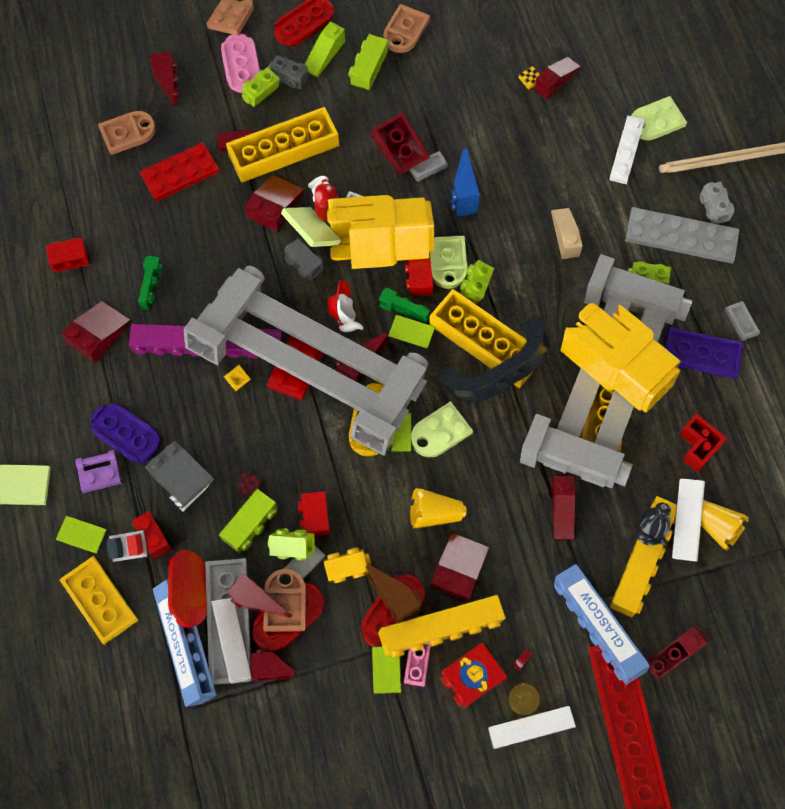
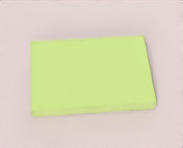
(311, 227)
(24, 484)

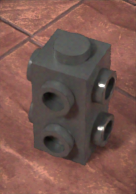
(290, 72)
(303, 259)

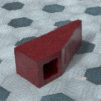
(163, 69)
(677, 652)

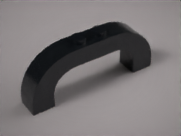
(505, 373)

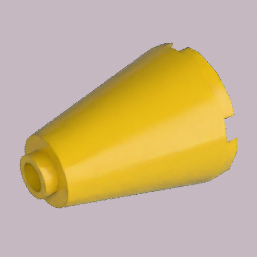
(434, 509)
(722, 523)

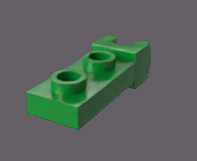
(152, 271)
(390, 301)

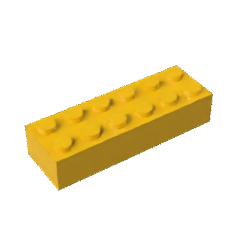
(283, 144)
(476, 331)

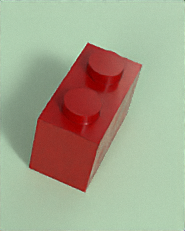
(67, 255)
(420, 277)
(314, 513)
(155, 540)

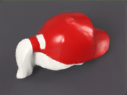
(322, 193)
(341, 308)

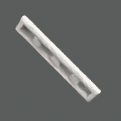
(688, 520)
(231, 640)

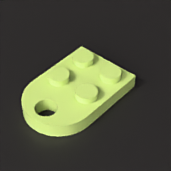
(660, 118)
(449, 260)
(441, 431)

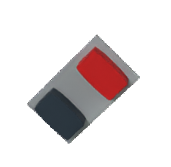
(127, 546)

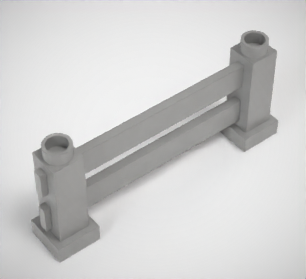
(379, 413)
(563, 447)

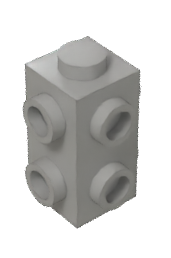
(716, 202)

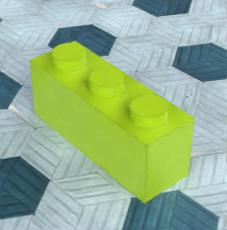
(368, 61)
(249, 521)

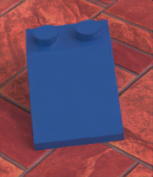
(465, 191)

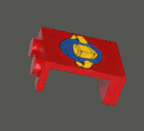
(472, 675)

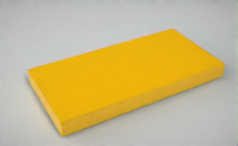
(98, 600)

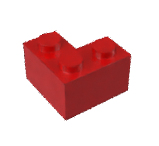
(705, 442)

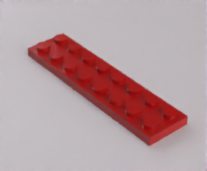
(630, 737)

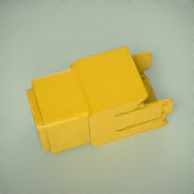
(381, 230)
(621, 355)

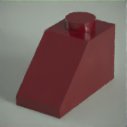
(268, 667)

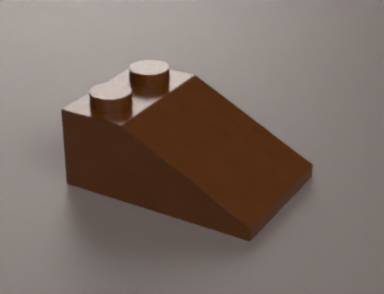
(396, 596)

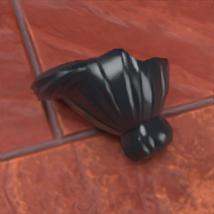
(654, 525)

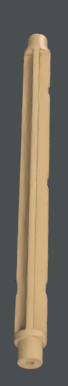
(722, 158)

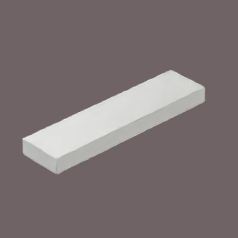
(531, 727)

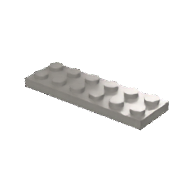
(682, 235)
(219, 579)

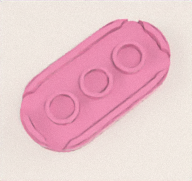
(239, 60)

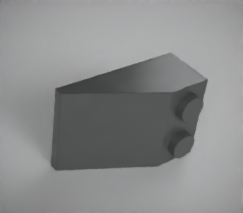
(179, 473)

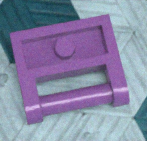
(98, 477)

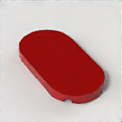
(303, 22)
(187, 588)
(380, 616)
(279, 640)

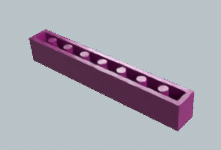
(170, 339)

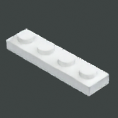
(627, 149)

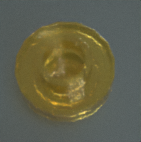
(524, 699)

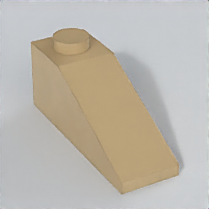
(567, 233)

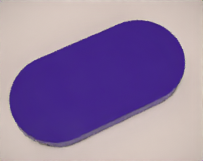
(125, 433)

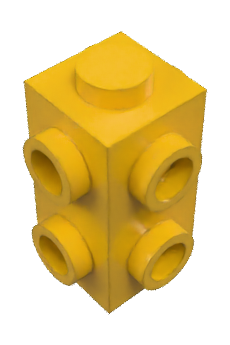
(346, 565)

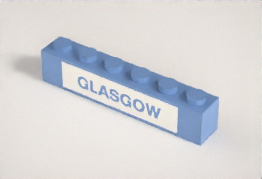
(601, 624)
(186, 654)

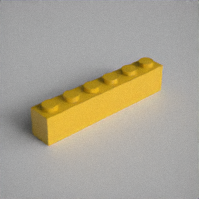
(639, 570)
(441, 625)

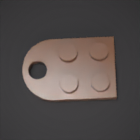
(230, 16)
(406, 28)
(127, 131)
(290, 597)

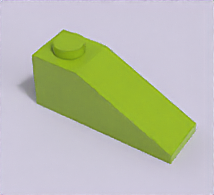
(326, 47)

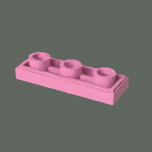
(417, 667)

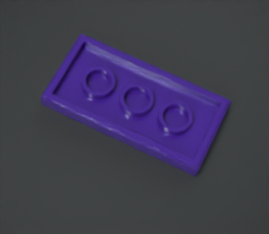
(704, 352)

